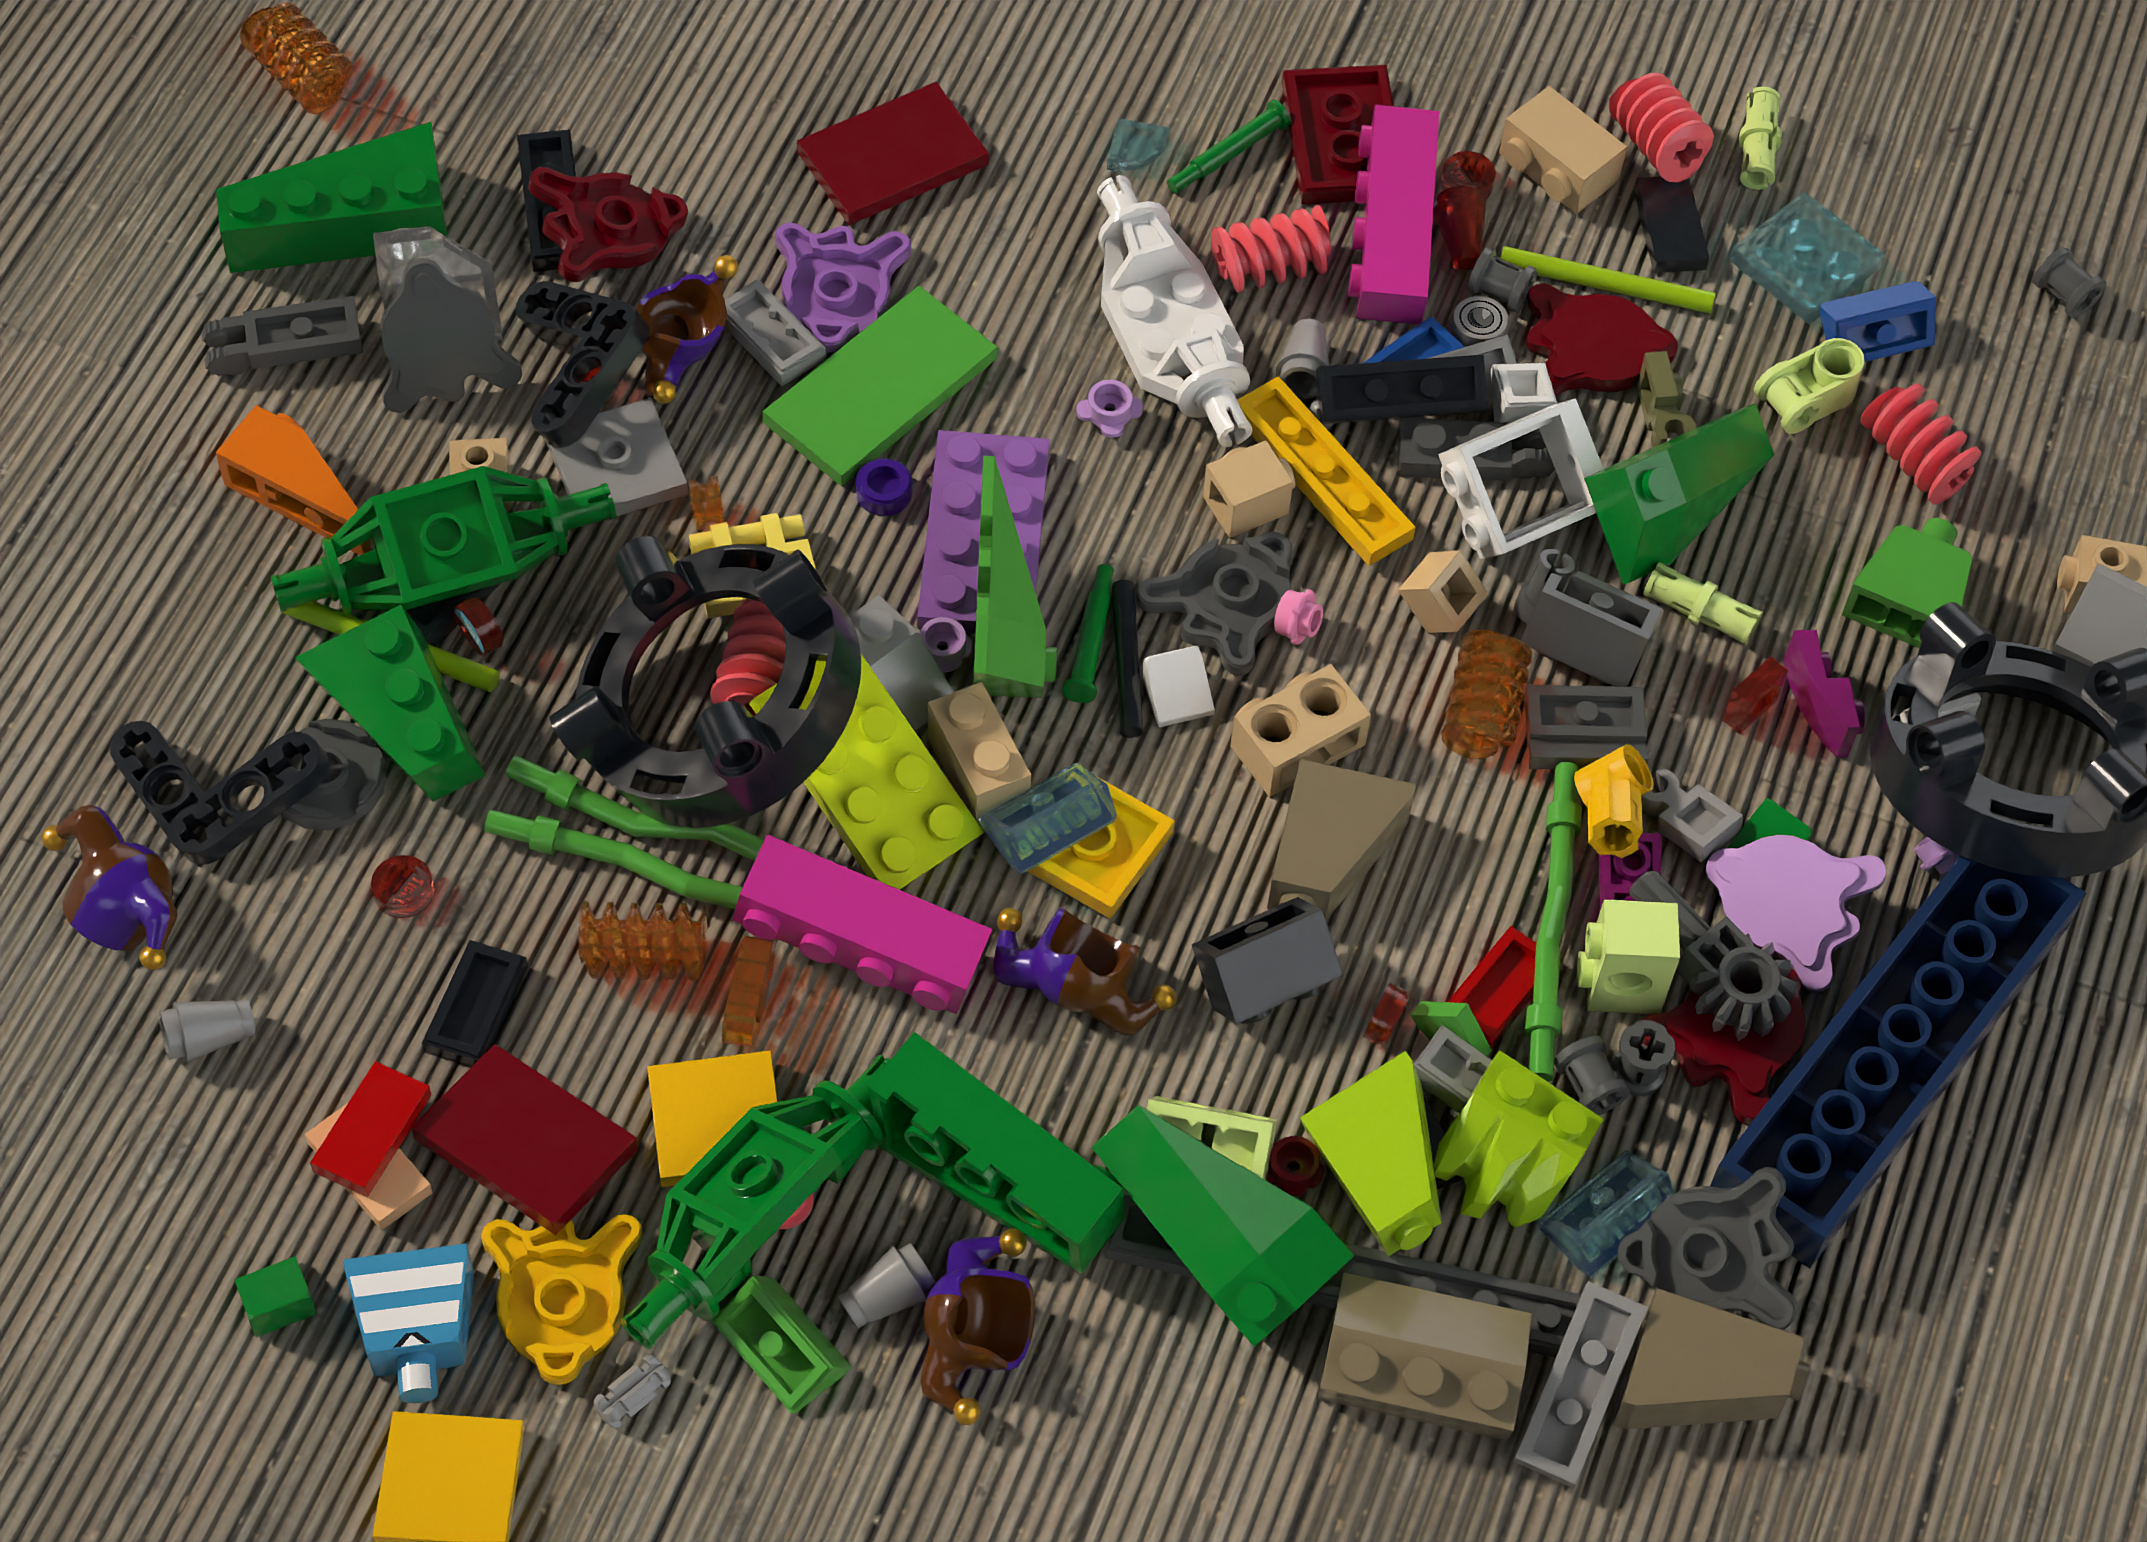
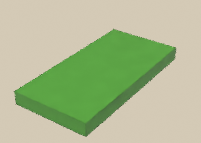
(880, 385)

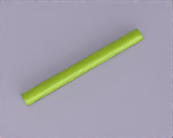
(1612, 280)
(448, 663)

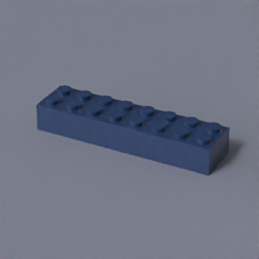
(1898, 1045)

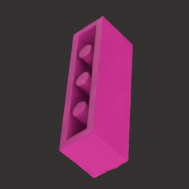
(1397, 214)
(860, 925)

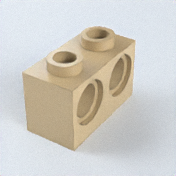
(1303, 733)

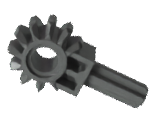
(1722, 955)

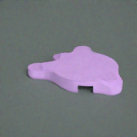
(1795, 898)

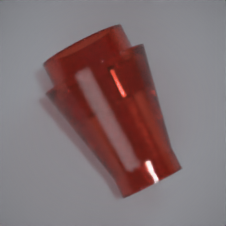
(1462, 224)

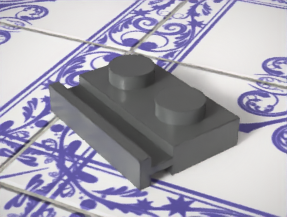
(1582, 723)

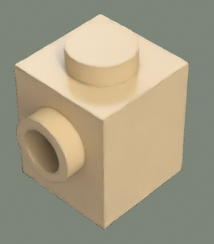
(1248, 488)
(2119, 556)

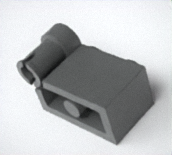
(1588, 625)

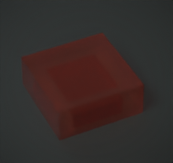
(1755, 695)

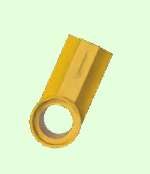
(1613, 798)

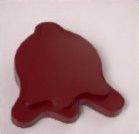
(605, 220)
(1593, 339)
(1743, 1064)

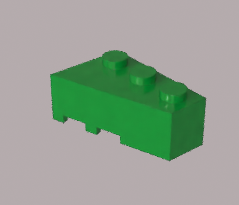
(399, 698)

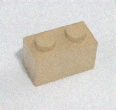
(1562, 149)
(976, 750)

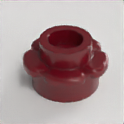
(1302, 1153)

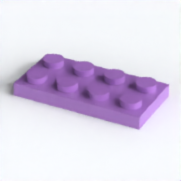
(955, 512)

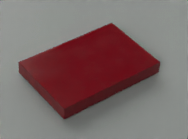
(1326, 125)
(892, 153)
(525, 1139)

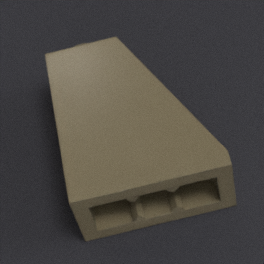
(1335, 832)
(1708, 1367)

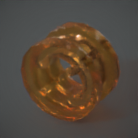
(706, 502)

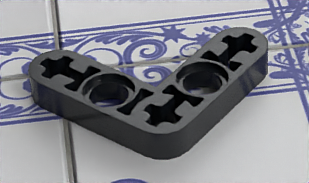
(606, 339)
(201, 807)

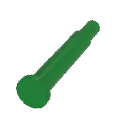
(1231, 146)
(1080, 685)

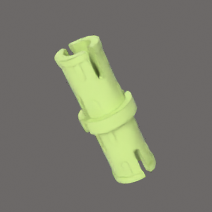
(1760, 138)
(1702, 603)

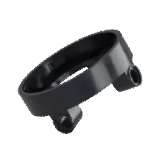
(744, 758)
(1934, 761)

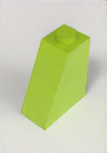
(1381, 1152)

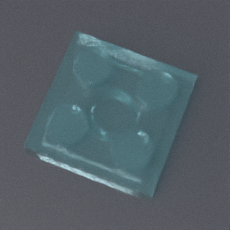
(1806, 257)

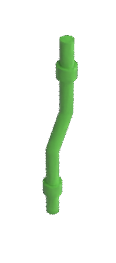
(568, 791)
(548, 835)
(1544, 1016)

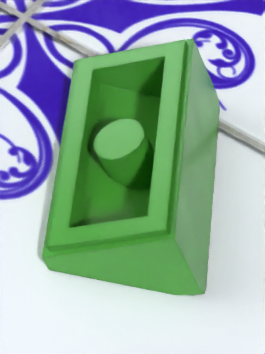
(780, 1342)

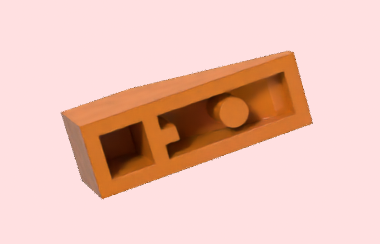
(283, 470)

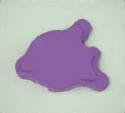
(836, 283)

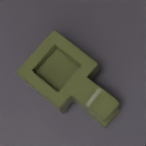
(1659, 395)

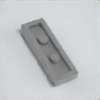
(1580, 1384)

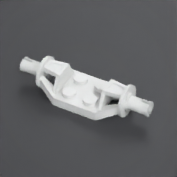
(1169, 314)

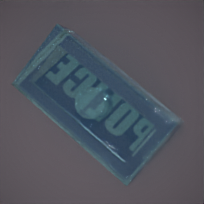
(1049, 817)
(1605, 1211)

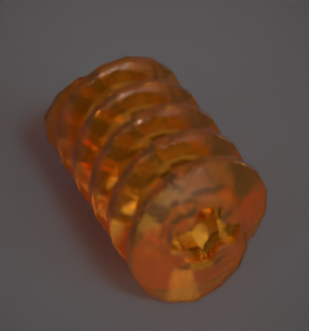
(297, 55)
(1486, 694)
(642, 942)

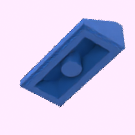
(1883, 320)

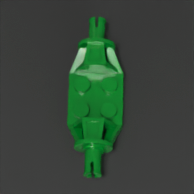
(442, 541)
(746, 1193)

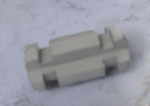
(632, 1391)

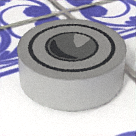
(1479, 320)

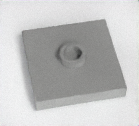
(626, 452)

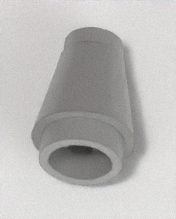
(1302, 356)
(204, 1026)
(888, 1286)

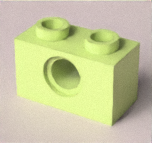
(1630, 956)

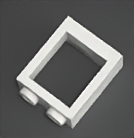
(1572, 457)

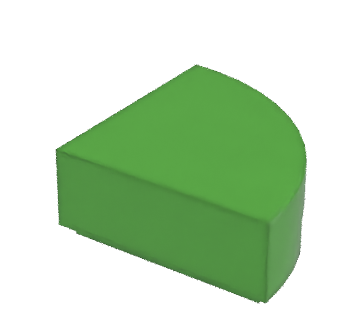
(1454, 1016)

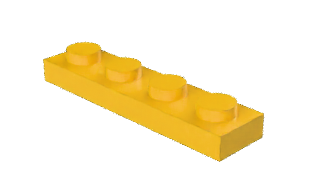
(1327, 472)

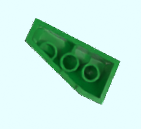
(1674, 490)
(1232, 1229)

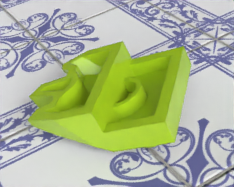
(1514, 1142)

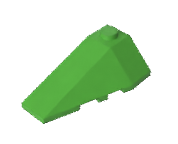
(1009, 625)

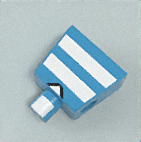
(413, 1314)

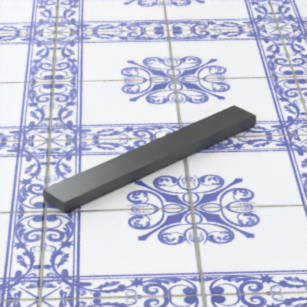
(1552, 1309)

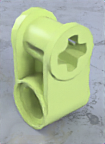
(1812, 383)

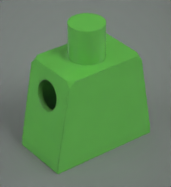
(1909, 580)

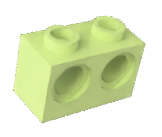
(1234, 1134)

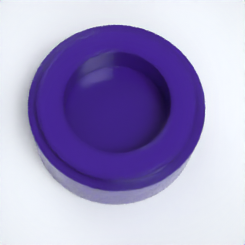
(884, 487)

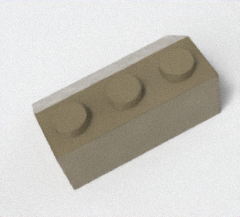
(1426, 1357)

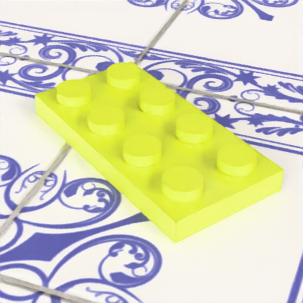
(886, 789)

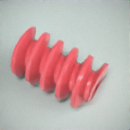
(1662, 125)
(1272, 247)
(1920, 441)
(751, 656)

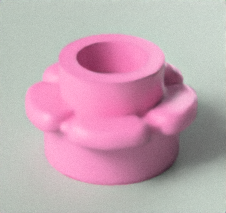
(1298, 616)

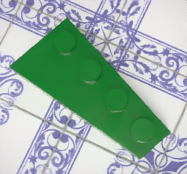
(333, 203)
(993, 1155)

